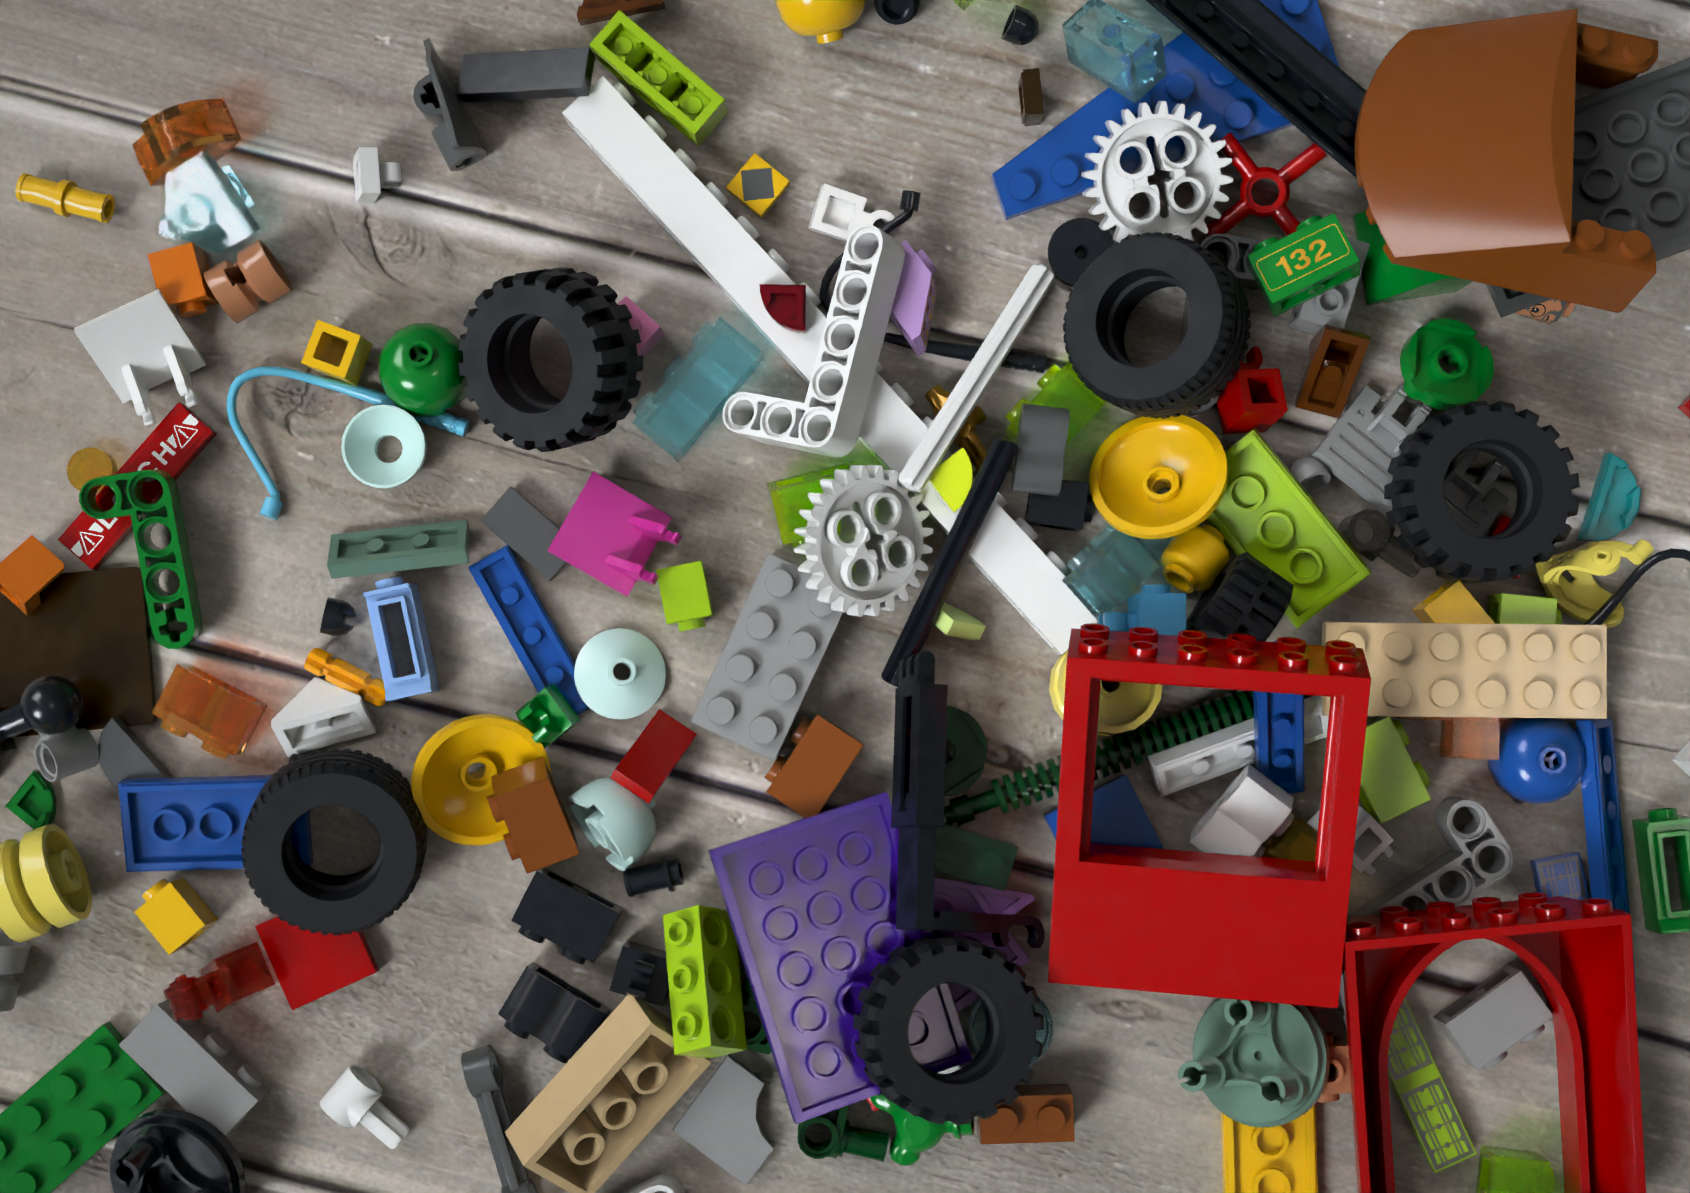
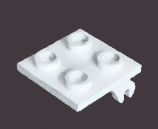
(141, 349)

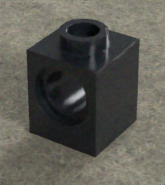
(1061, 512)

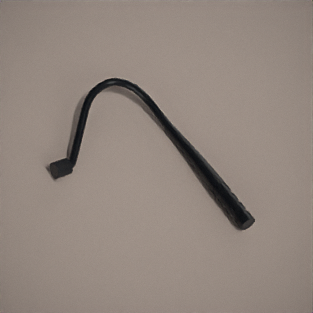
(1017, 360)

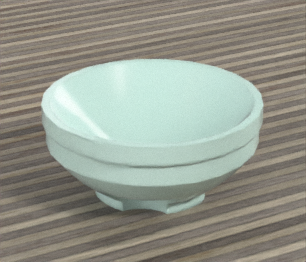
(364, 435)

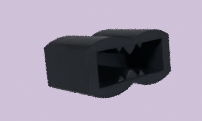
(552, 1012)

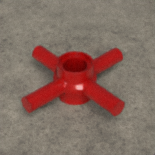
(1251, 173)

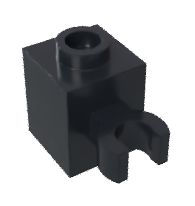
(641, 973)

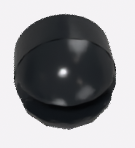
(1020, 26)
(333, 617)

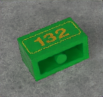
(1303, 263)

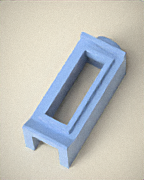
(425, 680)

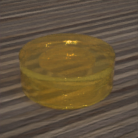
(90, 464)

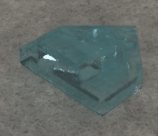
(206, 205)

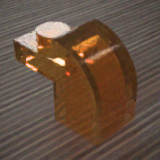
(181, 134)
(1467, 737)

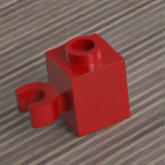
(1252, 398)

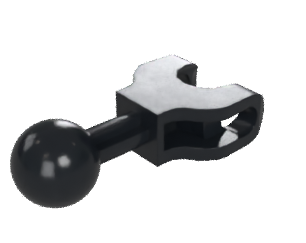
(46, 705)

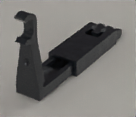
(920, 805)

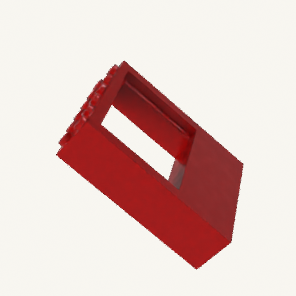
(1204, 917)

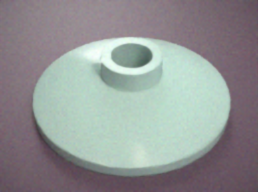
(600, 687)

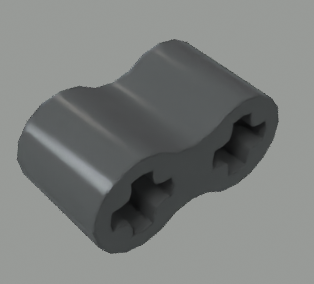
(1040, 449)

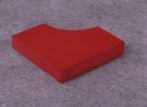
(314, 963)

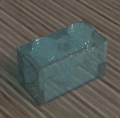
(1115, 49)

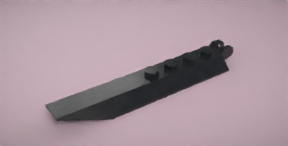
(1276, 67)

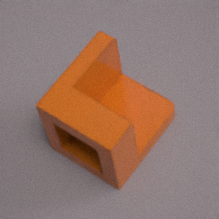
(27, 573)

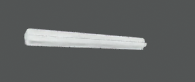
(976, 378)

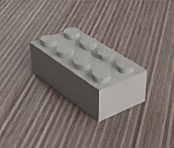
(768, 660)

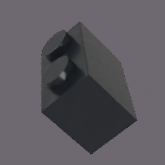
(566, 916)

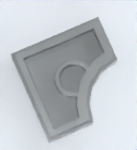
(725, 1121)

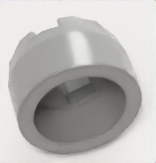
(1311, 474)

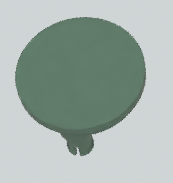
(1259, 1060)

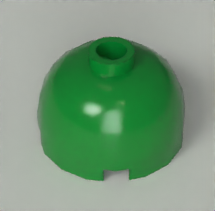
(422, 369)

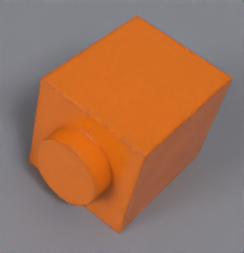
(181, 278)

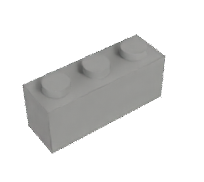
(195, 1068)

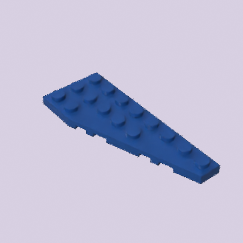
(1053, 164)

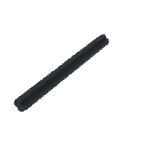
(952, 555)

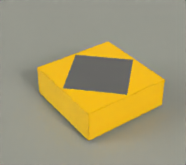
(757, 185)

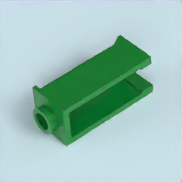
(1652, 869)

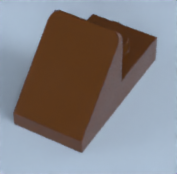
(1331, 370)

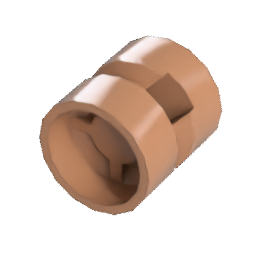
(248, 281)

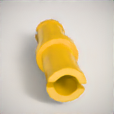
(65, 198)

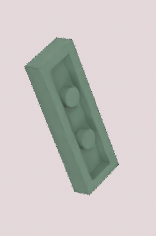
(399, 549)

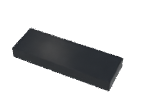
(526, 74)

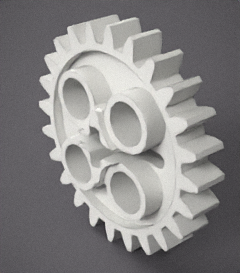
(1197, 166)
(863, 540)

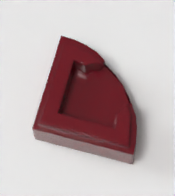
(786, 305)

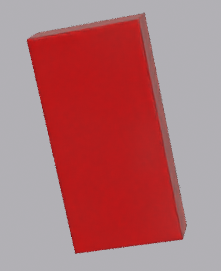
(653, 756)

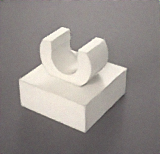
(372, 175)

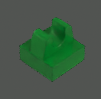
(548, 716)

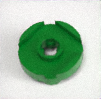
(1426, 379)

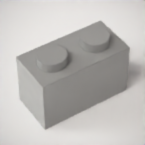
(1494, 1018)

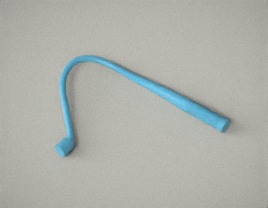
(272, 505)

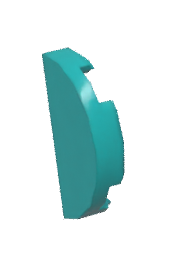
(1612, 502)

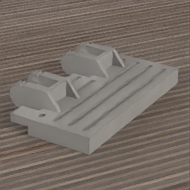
(1364, 443)

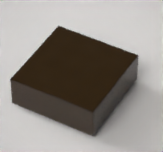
(1030, 97)

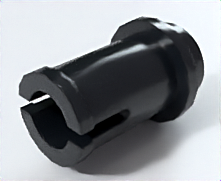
(654, 876)

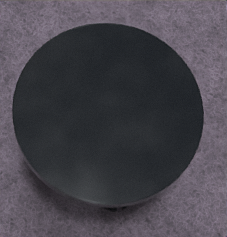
(174, 1155)

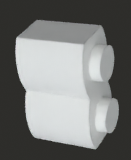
(1244, 816)

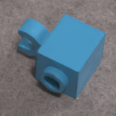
(1153, 609)

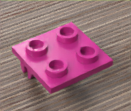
(611, 535)

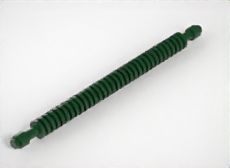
(1210, 719)

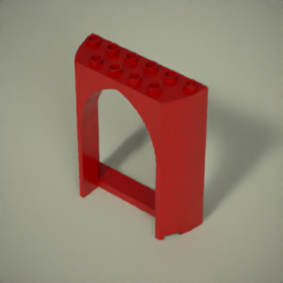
(1587, 975)

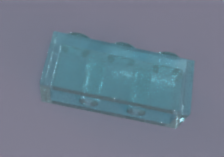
(697, 388)

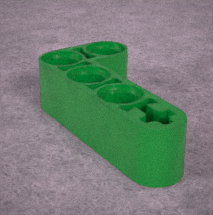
(152, 558)

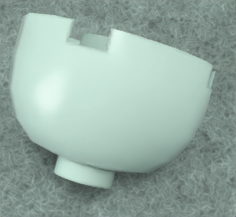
(615, 820)

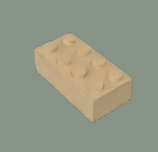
(604, 1099)

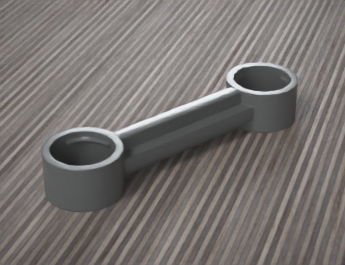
(485, 1084)

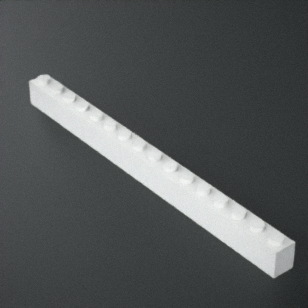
(737, 265)

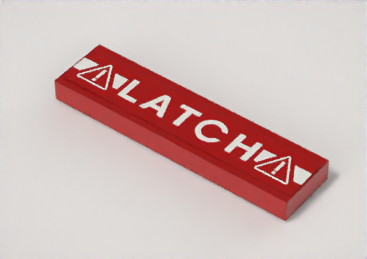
(168, 448)

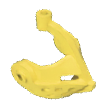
(1583, 595)

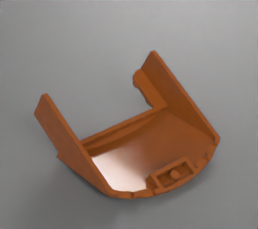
(1475, 150)

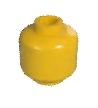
(1195, 559)

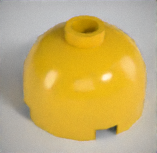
(820, 17)

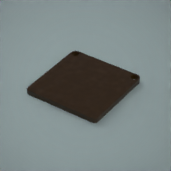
(91, 633)

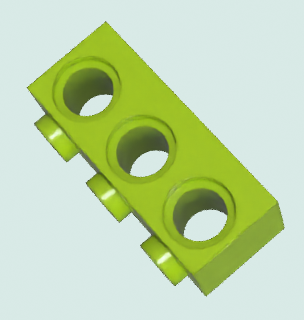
(658, 78)
(704, 983)

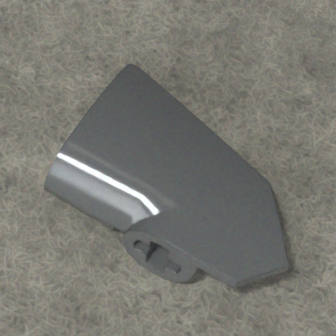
(455, 131)

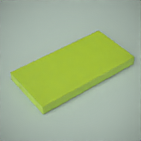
(1284, 528)

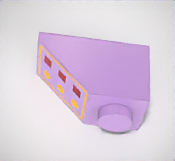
(915, 298)

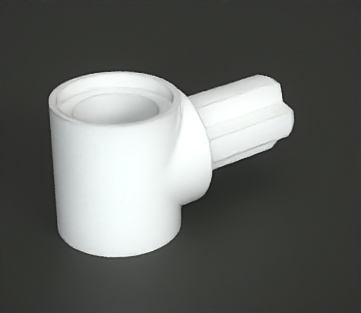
(356, 1099)

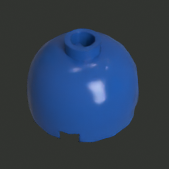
(1522, 758)

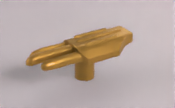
(966, 437)

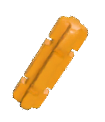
(346, 676)

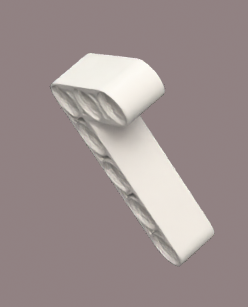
(835, 359)

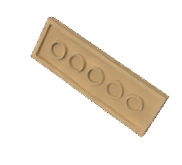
(1480, 669)

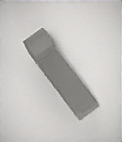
(1461, 860)

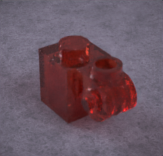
(221, 984)

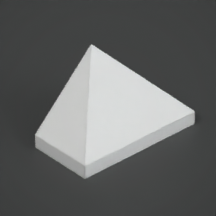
(320, 718)

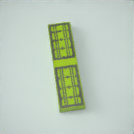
(1425, 1095)

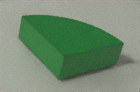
(34, 801)

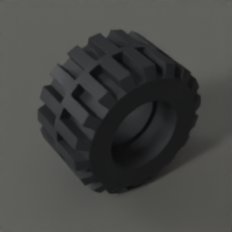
(1242, 600)

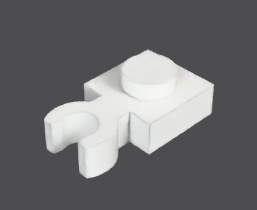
(841, 212)

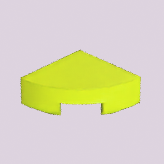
(953, 479)

